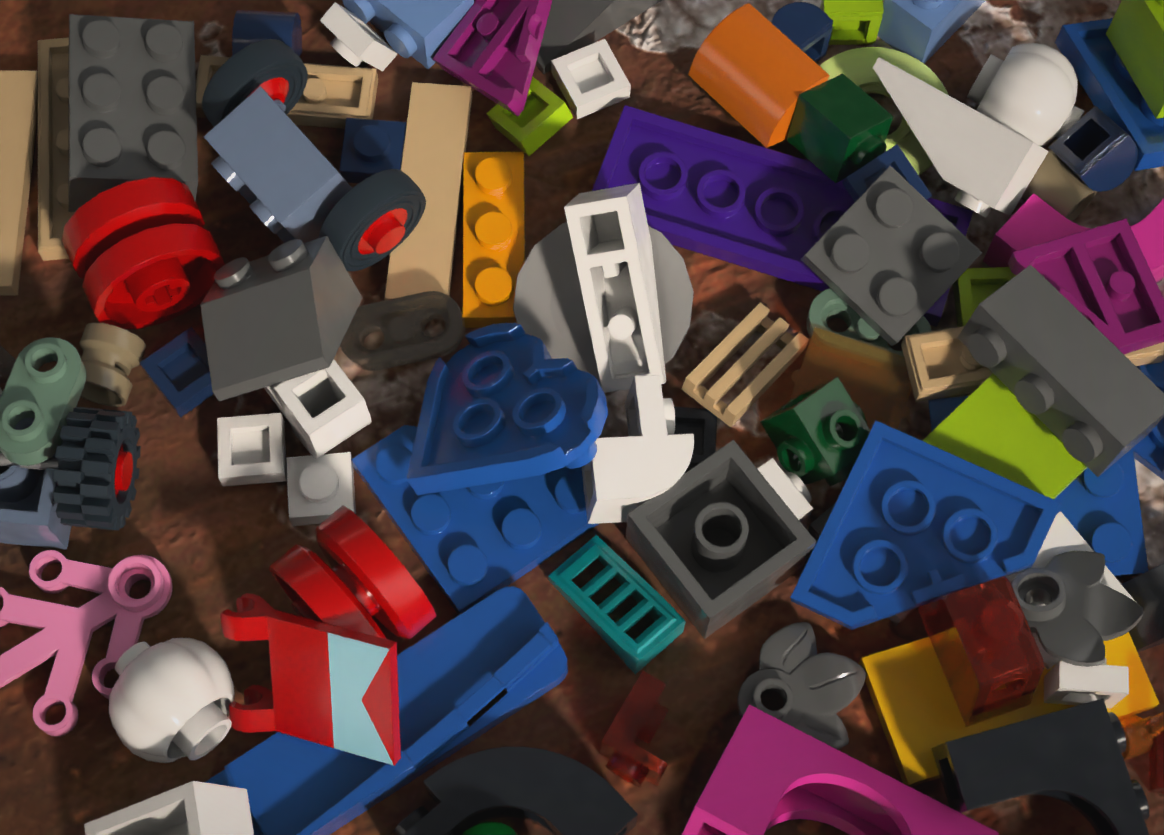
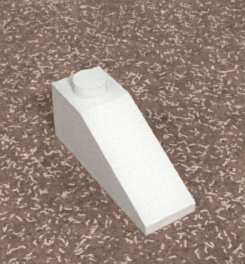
(964, 145)
(617, 283)

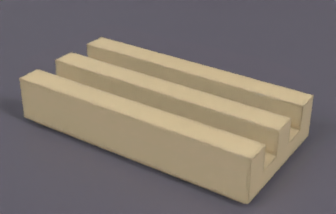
(772, 334)

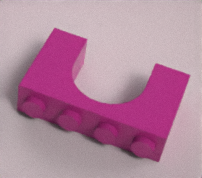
(785, 775)

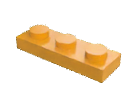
(492, 235)

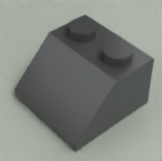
(276, 316)

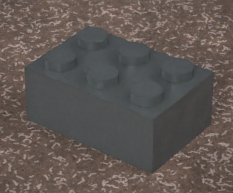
(130, 103)

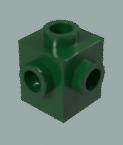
(818, 433)

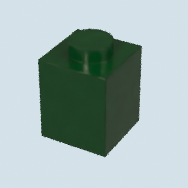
(839, 127)

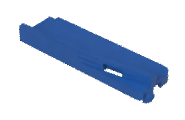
(441, 686)

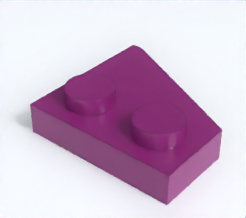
(497, 49)
(1104, 280)

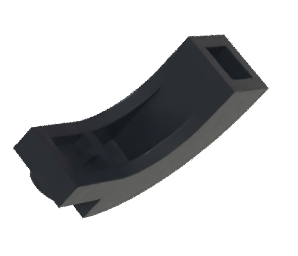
(524, 785)

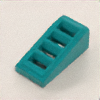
(653, 640)

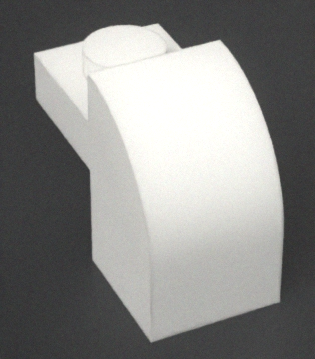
(321, 408)
(640, 465)

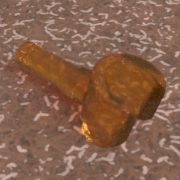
(1140, 733)

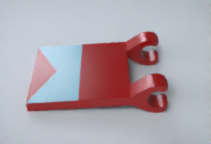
(324, 679)

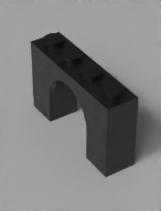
(1055, 755)

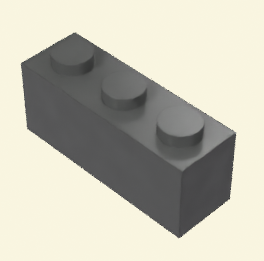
(1063, 370)

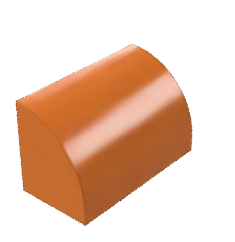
(755, 73)

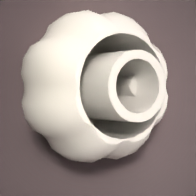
(1029, 92)
(171, 700)

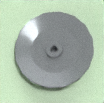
(553, 308)

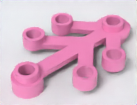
(70, 629)

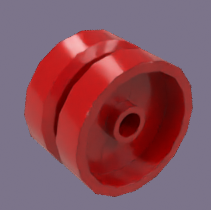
(142, 252)
(362, 583)

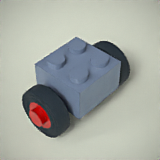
(286, 175)

